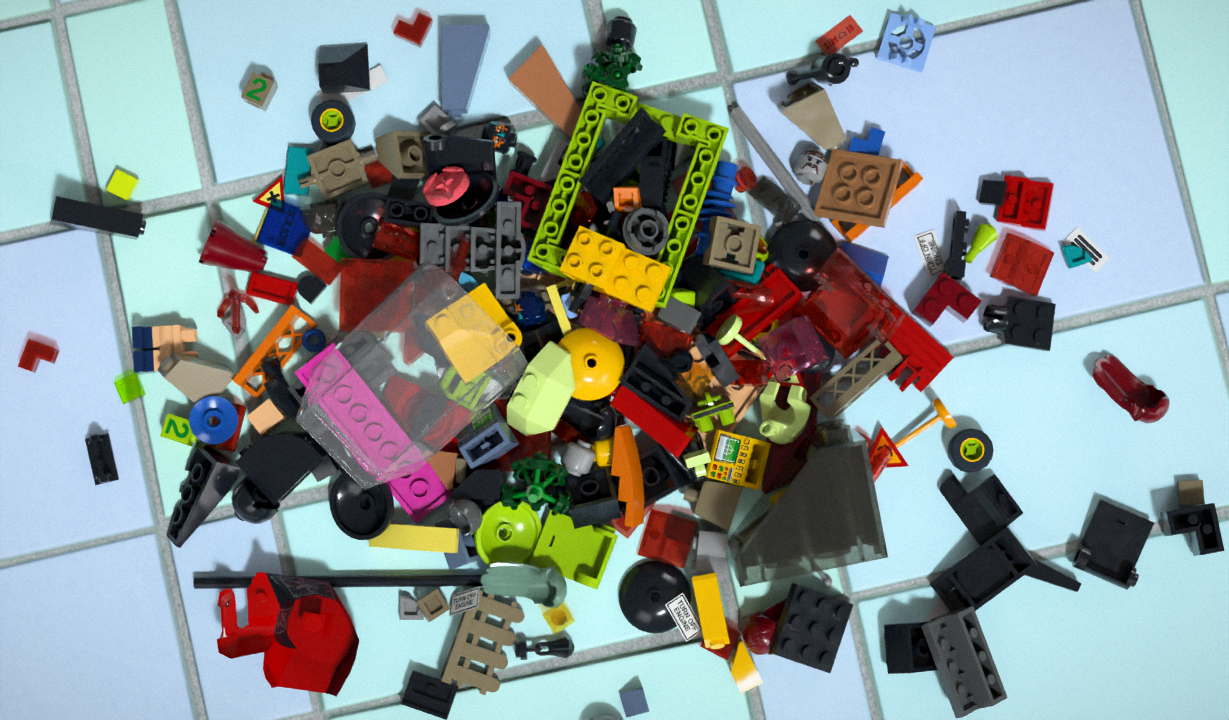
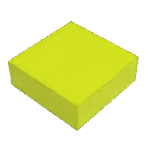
(122, 185)

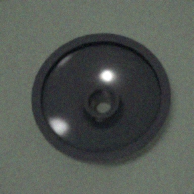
(473, 204)
(351, 223)
(797, 237)
(353, 511)
(636, 593)

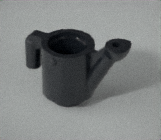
(825, 69)

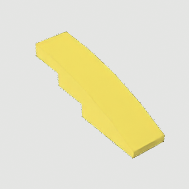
(418, 538)

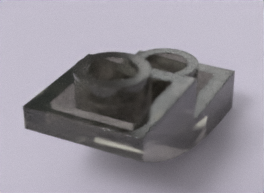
(775, 200)

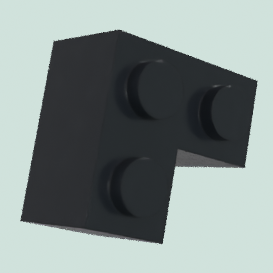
(1200, 523)

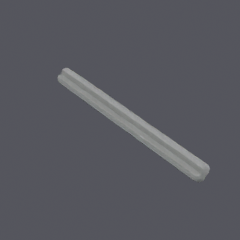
(773, 163)

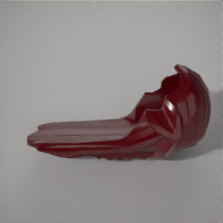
(1130, 393)
(761, 629)

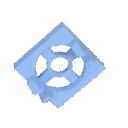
(901, 59)

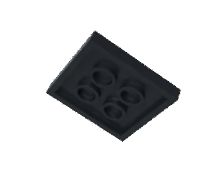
(811, 628)

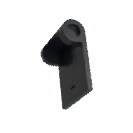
(458, 151)
(1113, 548)

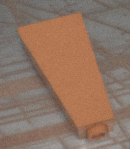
(546, 91)

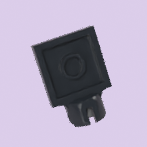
(1022, 323)

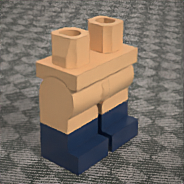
(166, 339)

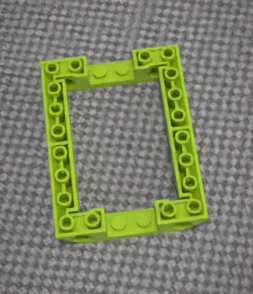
(619, 106)

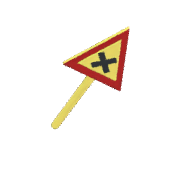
(274, 191)

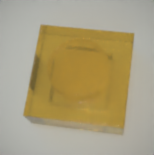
(698, 379)
(558, 618)

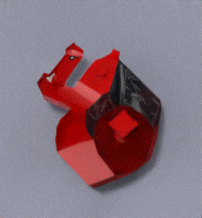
(298, 627)

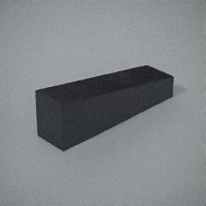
(1051, 576)

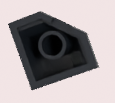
(710, 289)

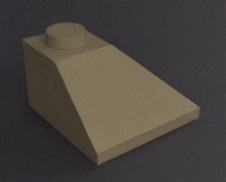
(403, 153)

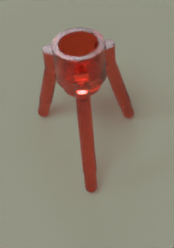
(761, 298)

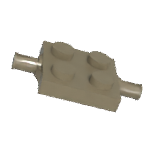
(337, 169)

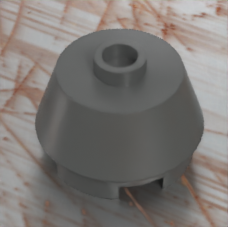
(645, 231)

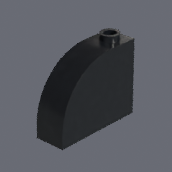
(281, 462)

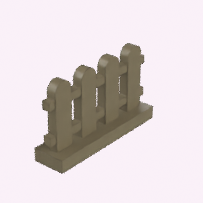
(473, 652)

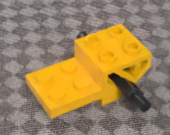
(612, 269)

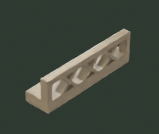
(861, 386)

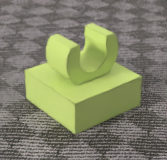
(697, 460)

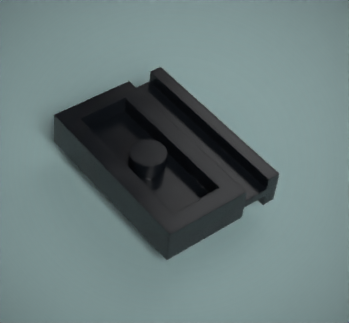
(429, 695)

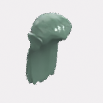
(524, 580)

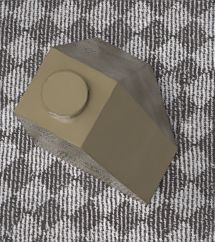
(814, 115)

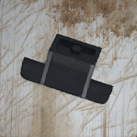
(983, 509)

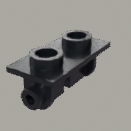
(101, 459)

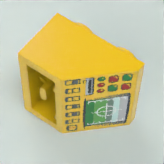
(738, 460)

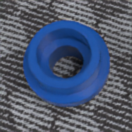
(313, 332)

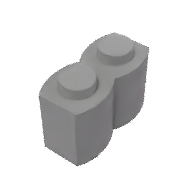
(711, 554)

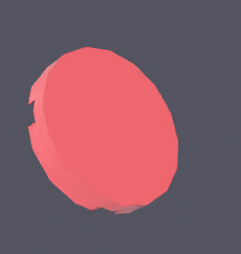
(446, 186)

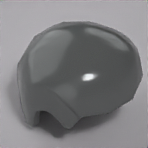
(466, 516)

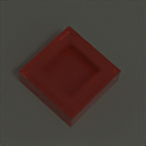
(378, 174)

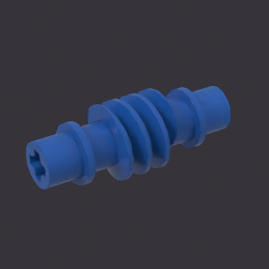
(716, 202)

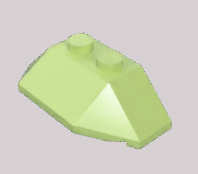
(542, 391)

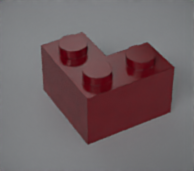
(533, 196)
(948, 296)

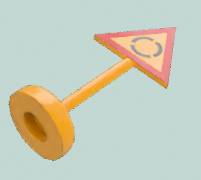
(896, 458)

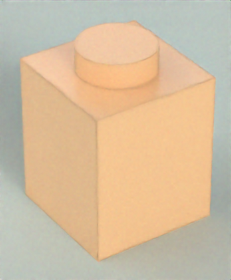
(266, 417)

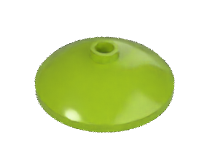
(519, 535)

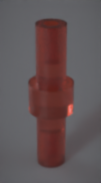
(458, 264)

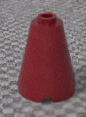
(231, 250)

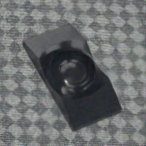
(984, 572)

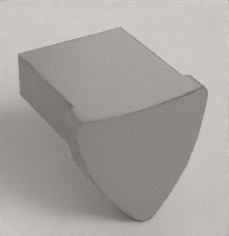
(438, 122)

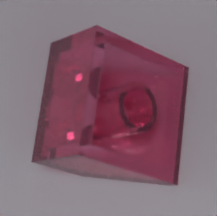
(610, 320)
(792, 348)

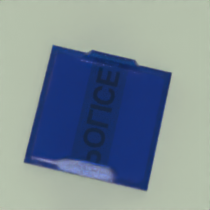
(282, 227)

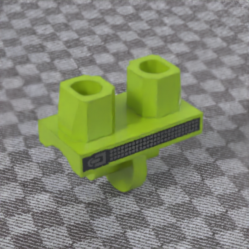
(724, 410)

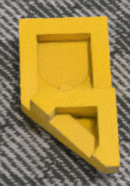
(743, 668)

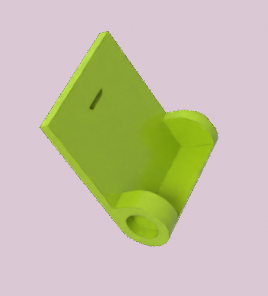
(575, 553)

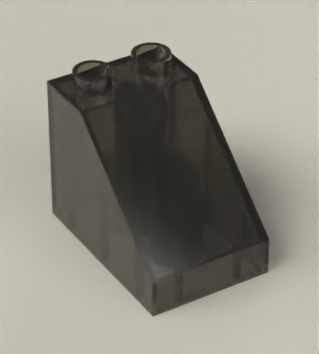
(813, 513)

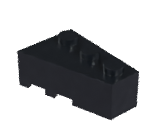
(659, 383)

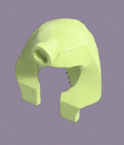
(783, 425)

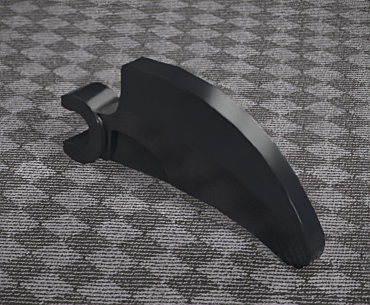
(278, 388)

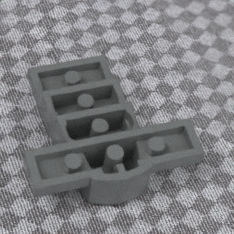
(491, 248)

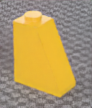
(710, 611)

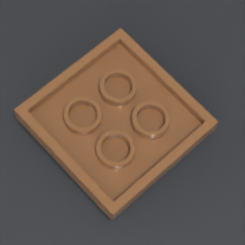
(858, 188)

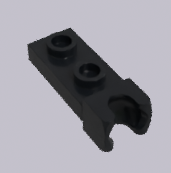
(954, 265)

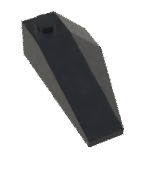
(207, 483)

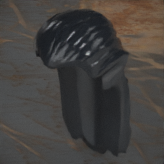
(592, 417)

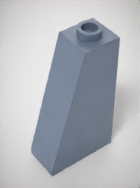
(461, 64)

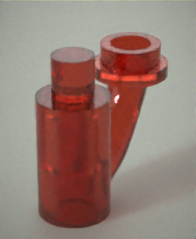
(879, 459)

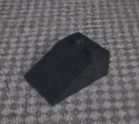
(660, 475)

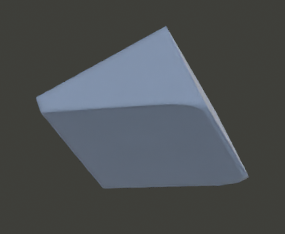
(634, 702)

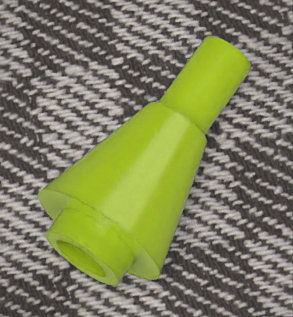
(983, 237)

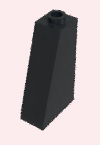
(97, 218)

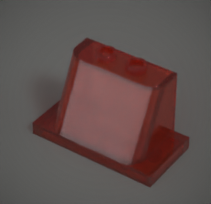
(849, 306)

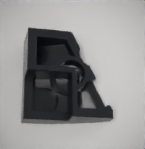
(715, 358)

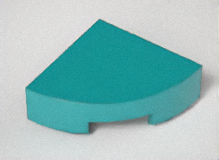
(1075, 256)

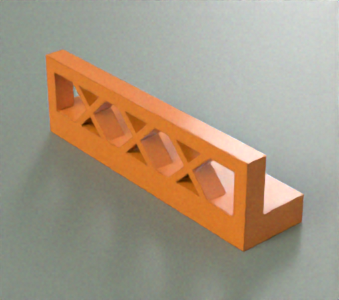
(903, 190)
(267, 347)

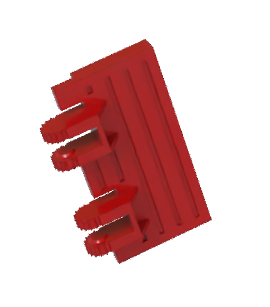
(784, 297)
(918, 352)

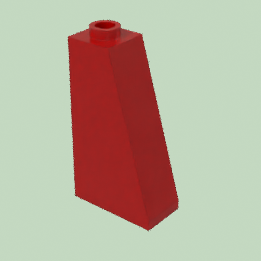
(655, 423)

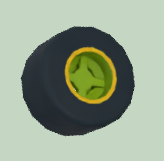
(333, 114)
(970, 450)

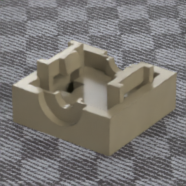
(742, 246)

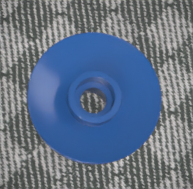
(213, 407)

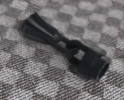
(561, 648)

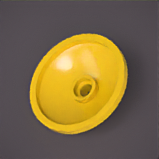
(608, 368)

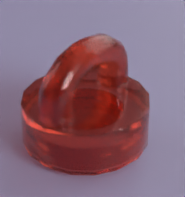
(746, 179)

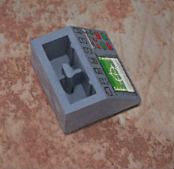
(486, 438)

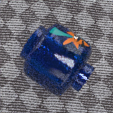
(530, 310)

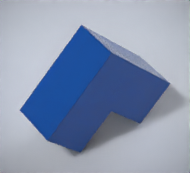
(871, 146)

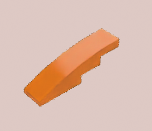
(628, 467)

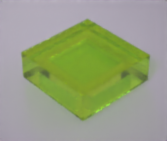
(129, 388)

